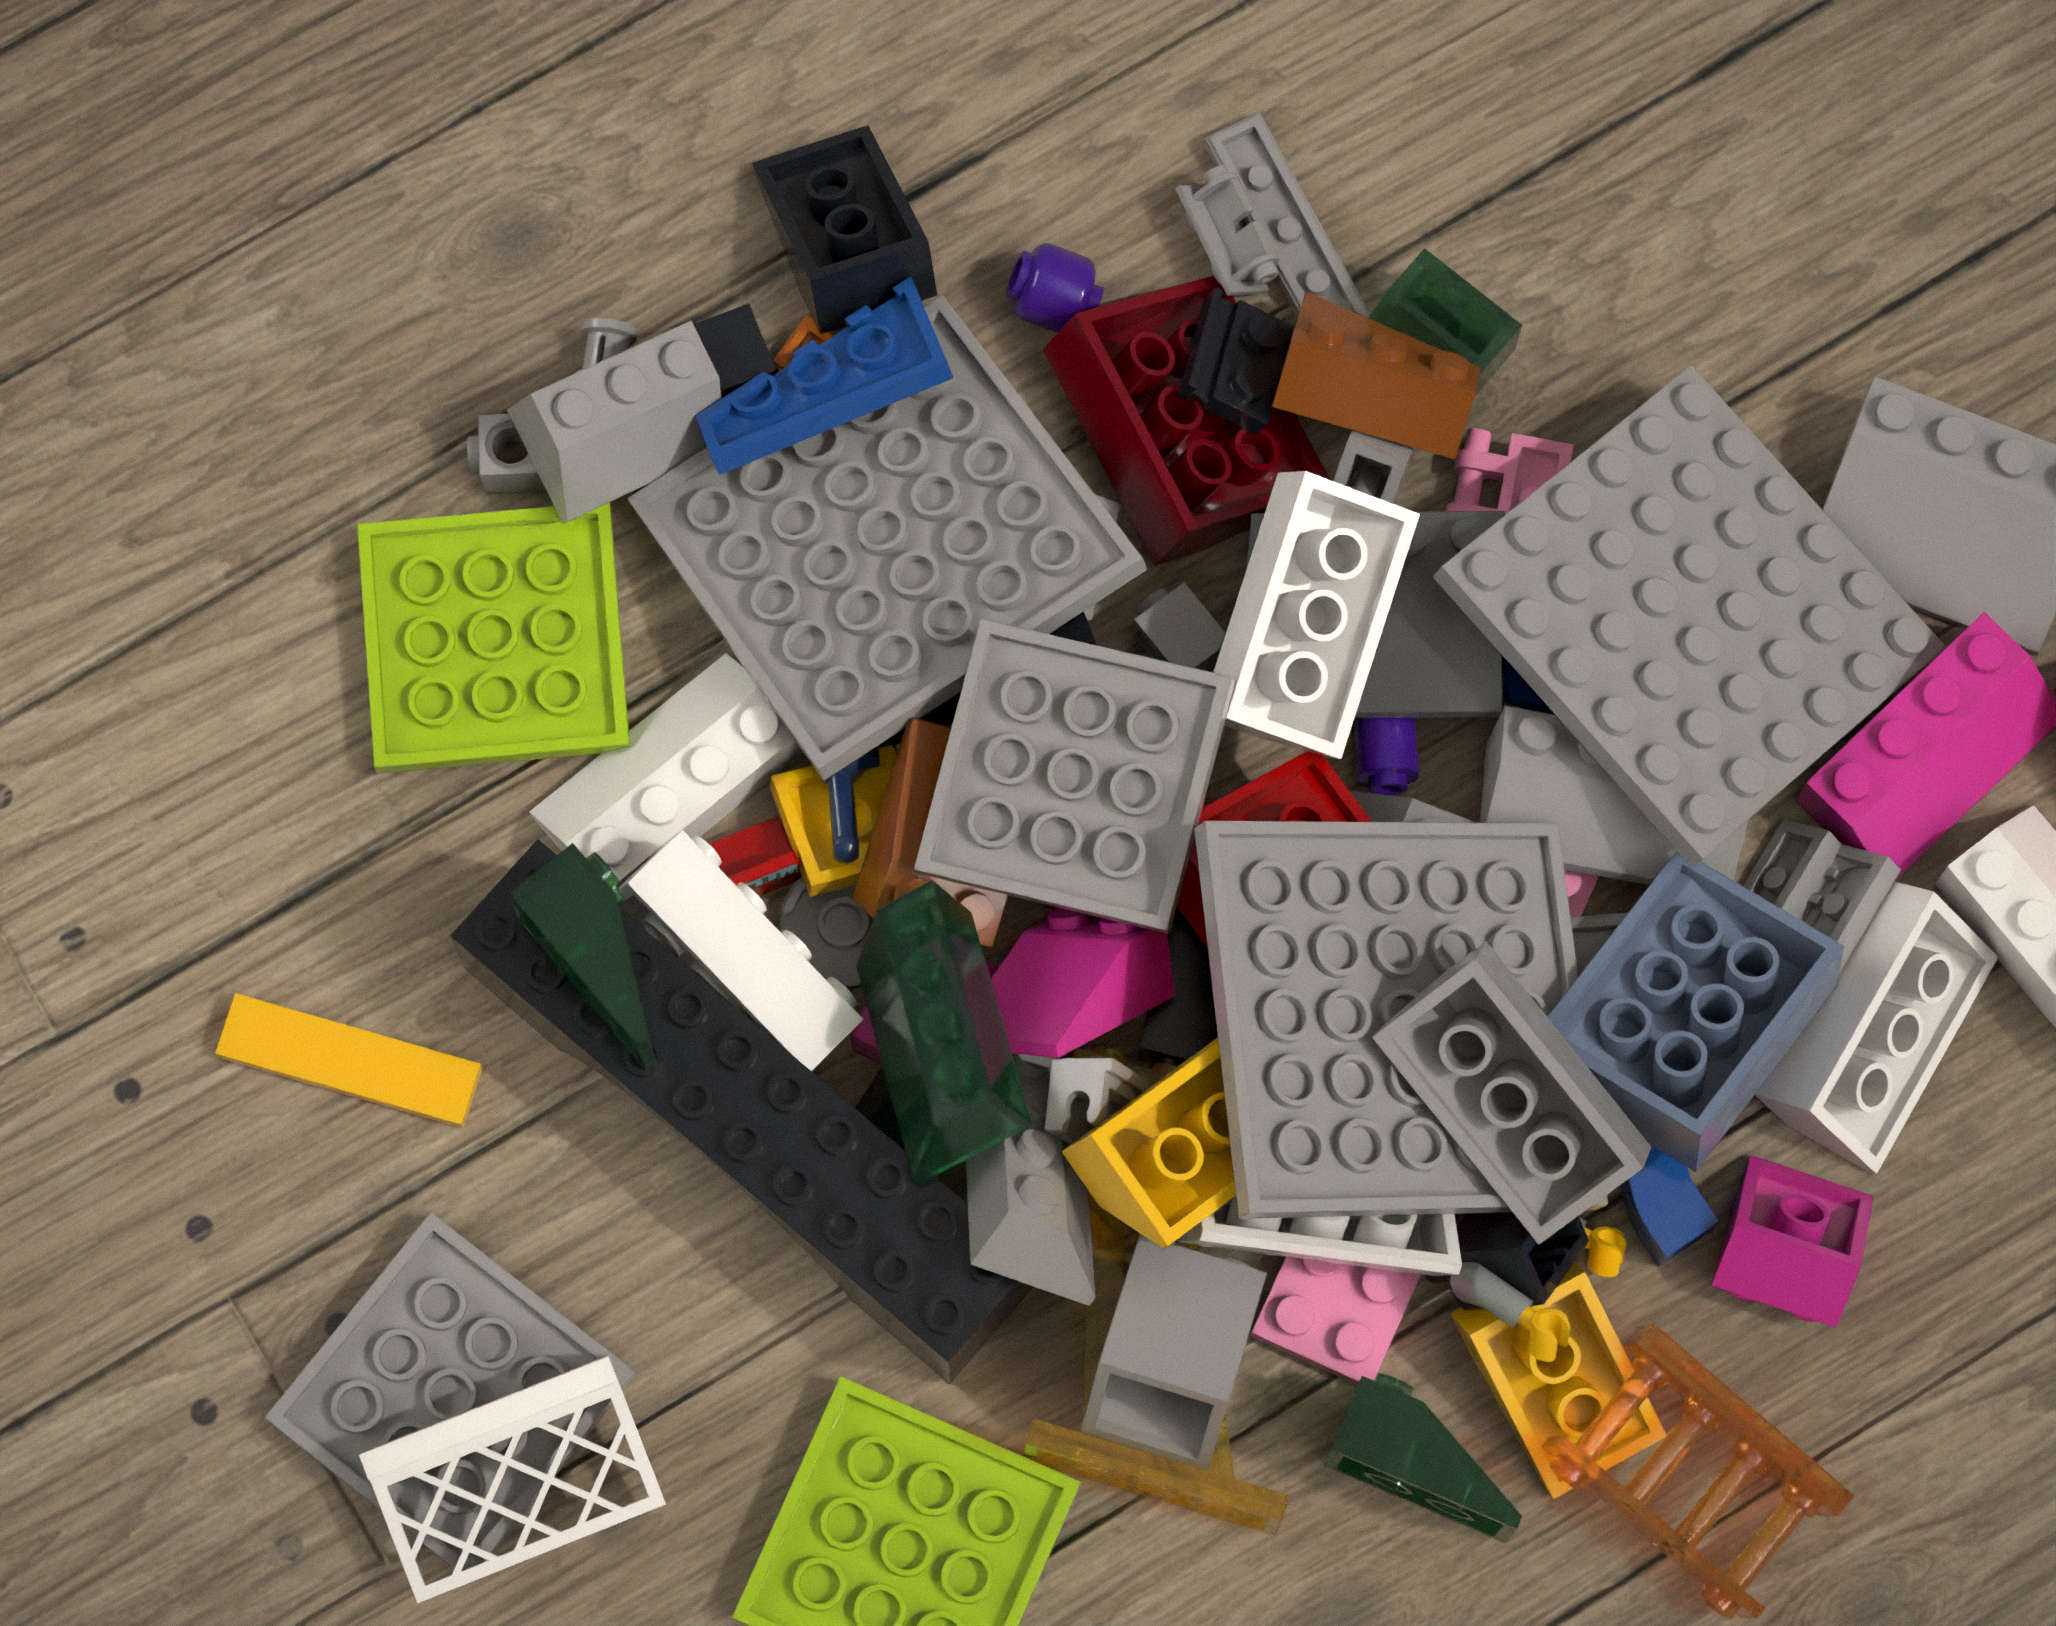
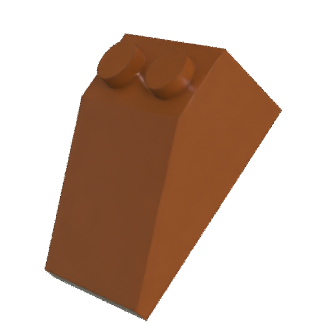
(899, 831)

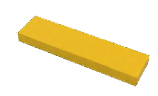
(349, 1060)

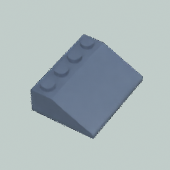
(1695, 1005)

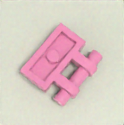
(1524, 469)

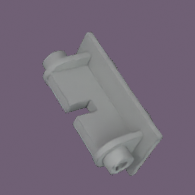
(1238, 256)

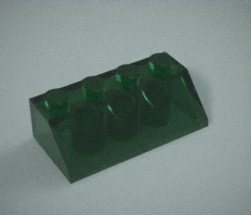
(939, 1031)

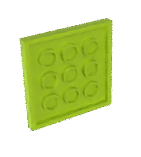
(492, 638)
(905, 1525)

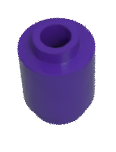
(1385, 754)

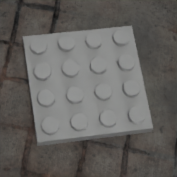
(1074, 775)
(426, 1345)

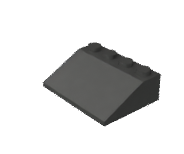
(1429, 650)

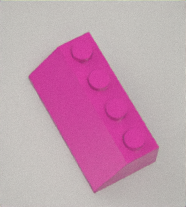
(1934, 748)

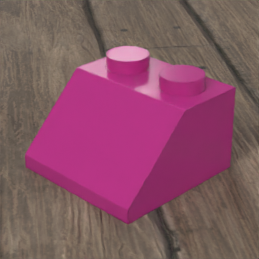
(1793, 1242)

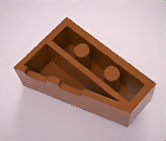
(1375, 379)

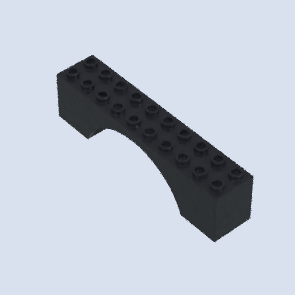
(766, 1127)

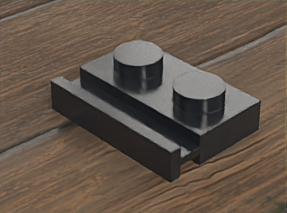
(1236, 361)

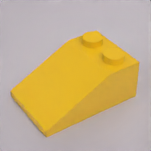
(1560, 1394)

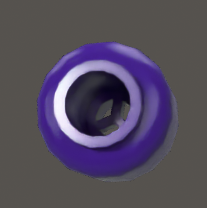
(1052, 286)

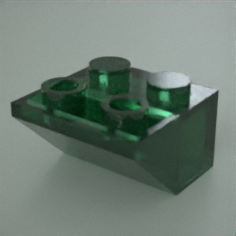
(1449, 314)

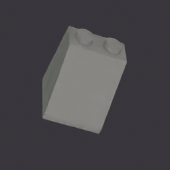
(1173, 1352)

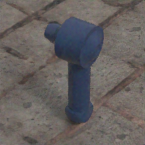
(842, 806)

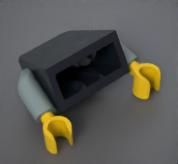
(1512, 1272)

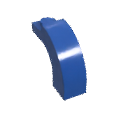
(1666, 1207)

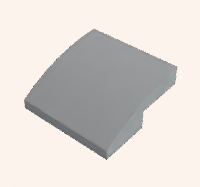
(1822, 881)

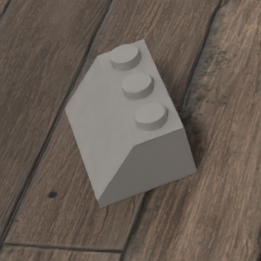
(619, 421)

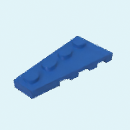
(856, 372)

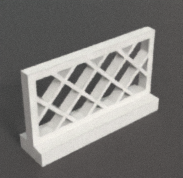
(488, 1425)

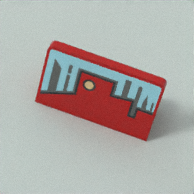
(759, 857)

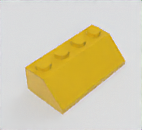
(1164, 1153)

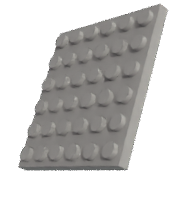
(877, 547)
(1689, 614)
(1315, 950)

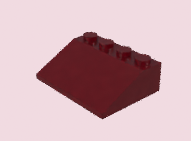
(1172, 463)

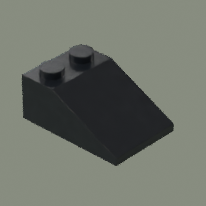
(844, 226)

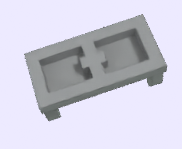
(1087, 1093)

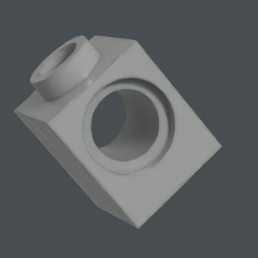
(496, 476)
(1178, 629)

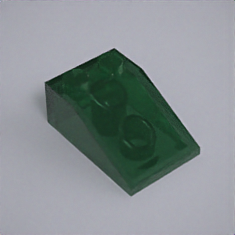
(579, 924)
(1411, 1455)

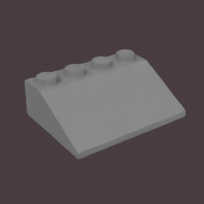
(1951, 511)

